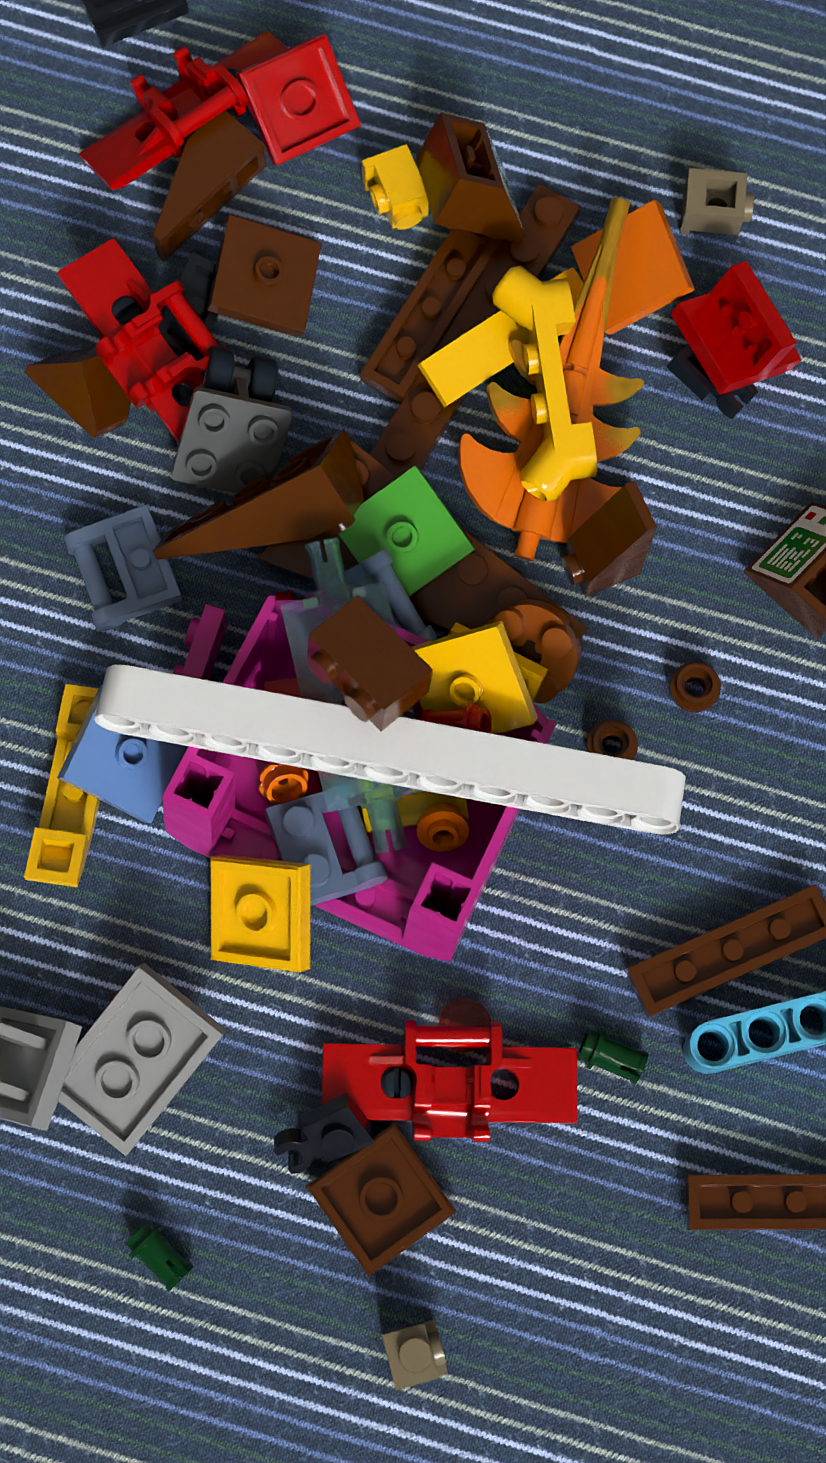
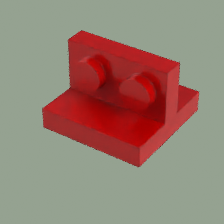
(737, 331)

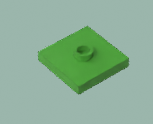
(414, 529)

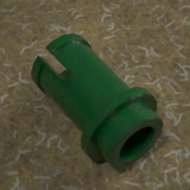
(612, 1055)
(156, 1253)

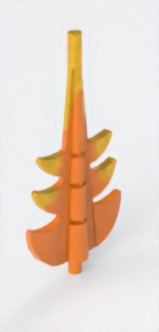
(494, 476)

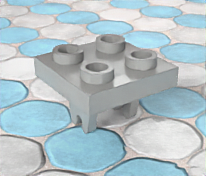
(33, 1065)

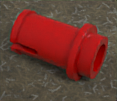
(470, 717)

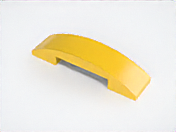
(480, 352)
(68, 813)

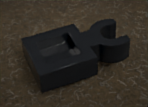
(691, 373)
(328, 1131)

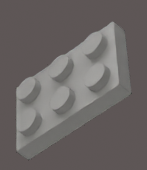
(137, 1058)

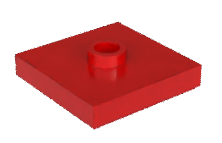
(298, 99)

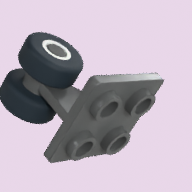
(232, 425)

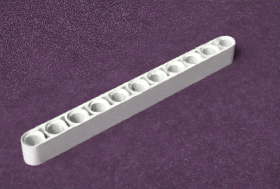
(403, 754)

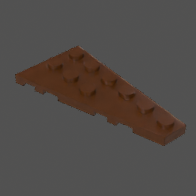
(463, 594)

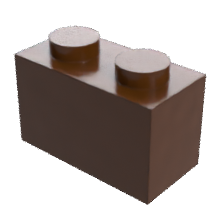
(368, 664)

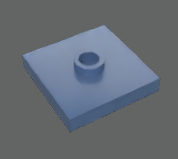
(121, 767)

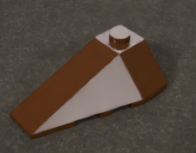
(303, 500)

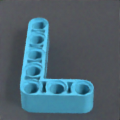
(735, 1039)

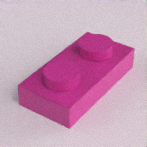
(204, 640)

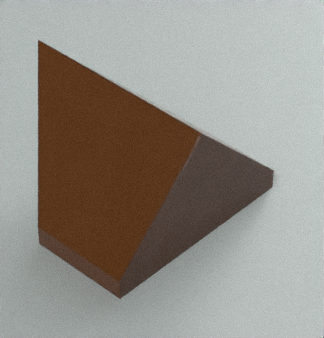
(83, 389)

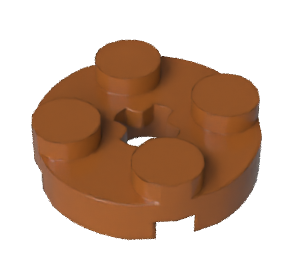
(553, 639)

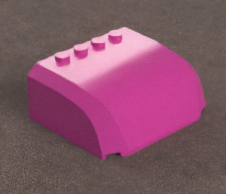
(428, 894)

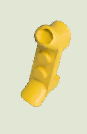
(548, 313)

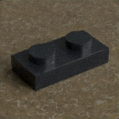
(197, 280)

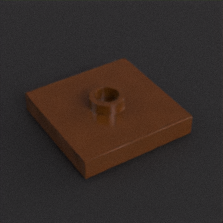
(264, 276)
(381, 1199)

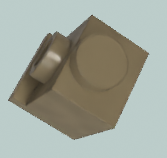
(715, 202)
(414, 1354)

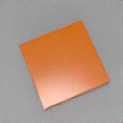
(646, 270)

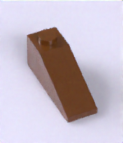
(211, 171)
(610, 543)

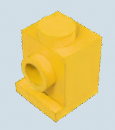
(396, 187)

